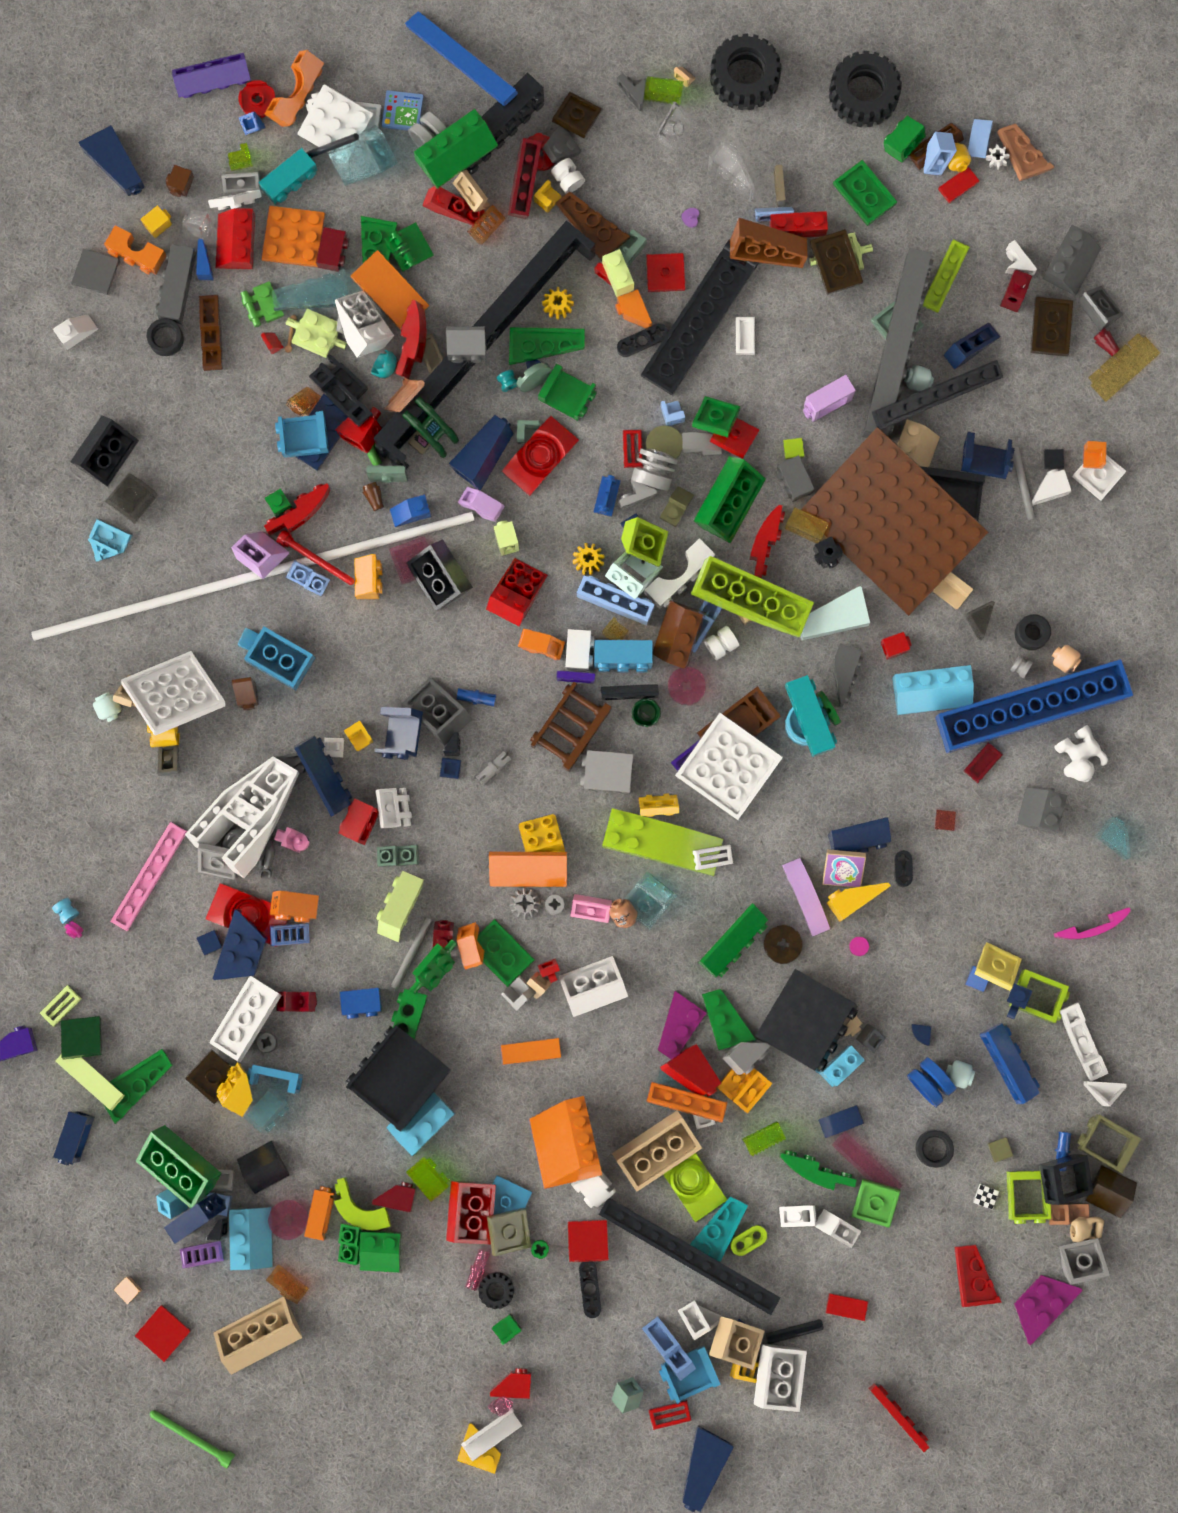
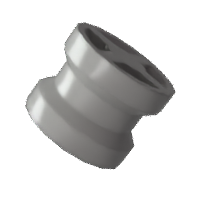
(1021, 666)
(554, 908)

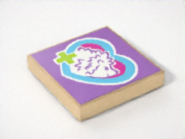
(844, 868)

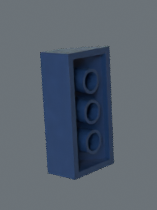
(322, 774)

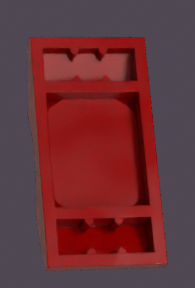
(540, 455)
(252, 908)

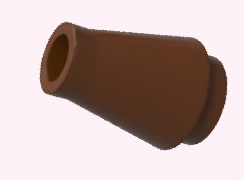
(373, 495)

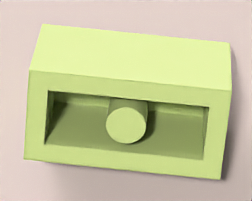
(618, 273)
(506, 537)

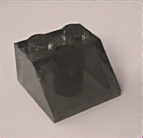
(131, 498)

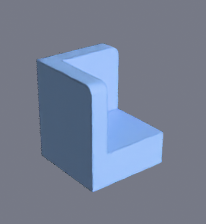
(672, 413)

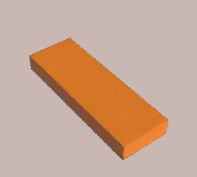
(531, 1051)

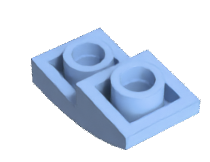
(979, 138)
(308, 578)

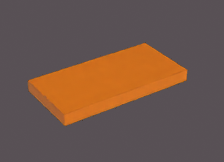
(386, 288)
(528, 869)

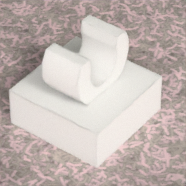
(334, 747)

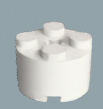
(594, 1189)

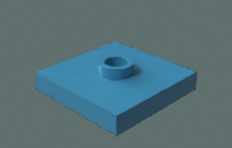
(509, 1196)

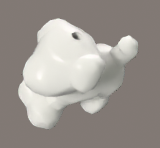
(1081, 767)

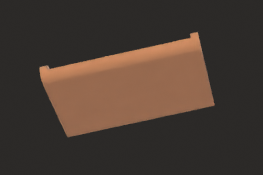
(404, 394)

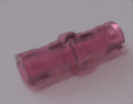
(477, 1270)

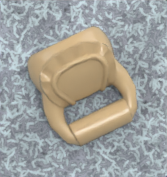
(1082, 1226)

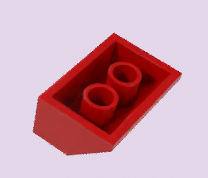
(235, 239)
(468, 1212)

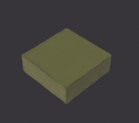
(1000, 1149)

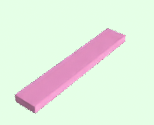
(148, 876)

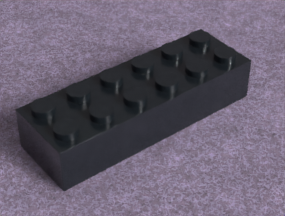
(505, 119)

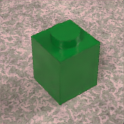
(278, 503)

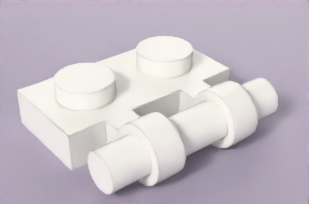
(389, 809)

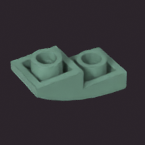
(397, 855)

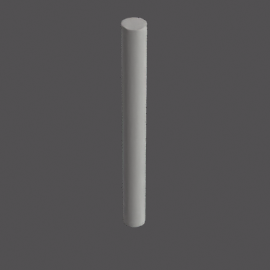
(1023, 484)
(411, 953)

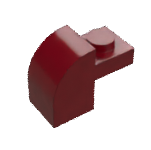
(297, 1002)

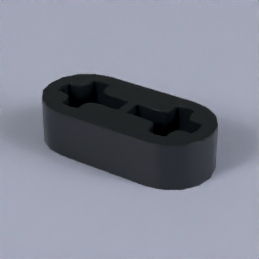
(898, 868)

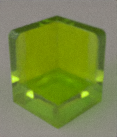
(241, 158)

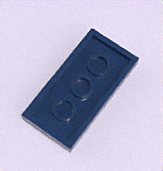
(333, 418)

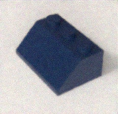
(861, 836)

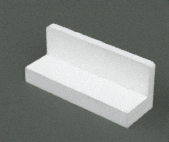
(491, 1435)

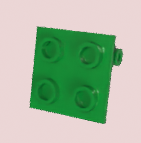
(409, 246)

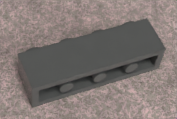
(176, 283)

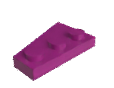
(679, 1025)

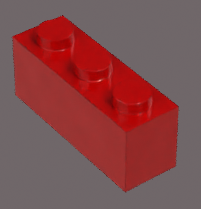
(801, 224)

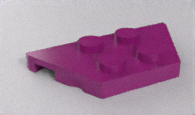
(1043, 1304)

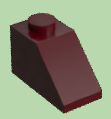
(398, 1197)

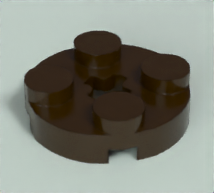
(774, 951)

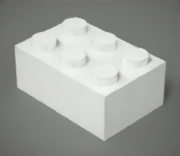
(780, 1377)

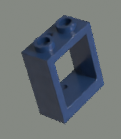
(73, 1137)
(195, 1217)

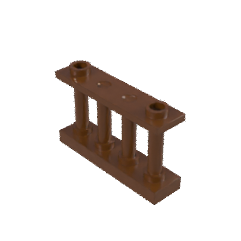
(589, 727)

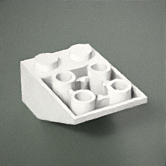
(362, 324)

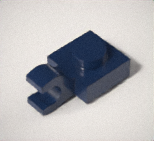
(1018, 998)

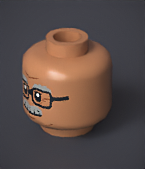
(623, 913)

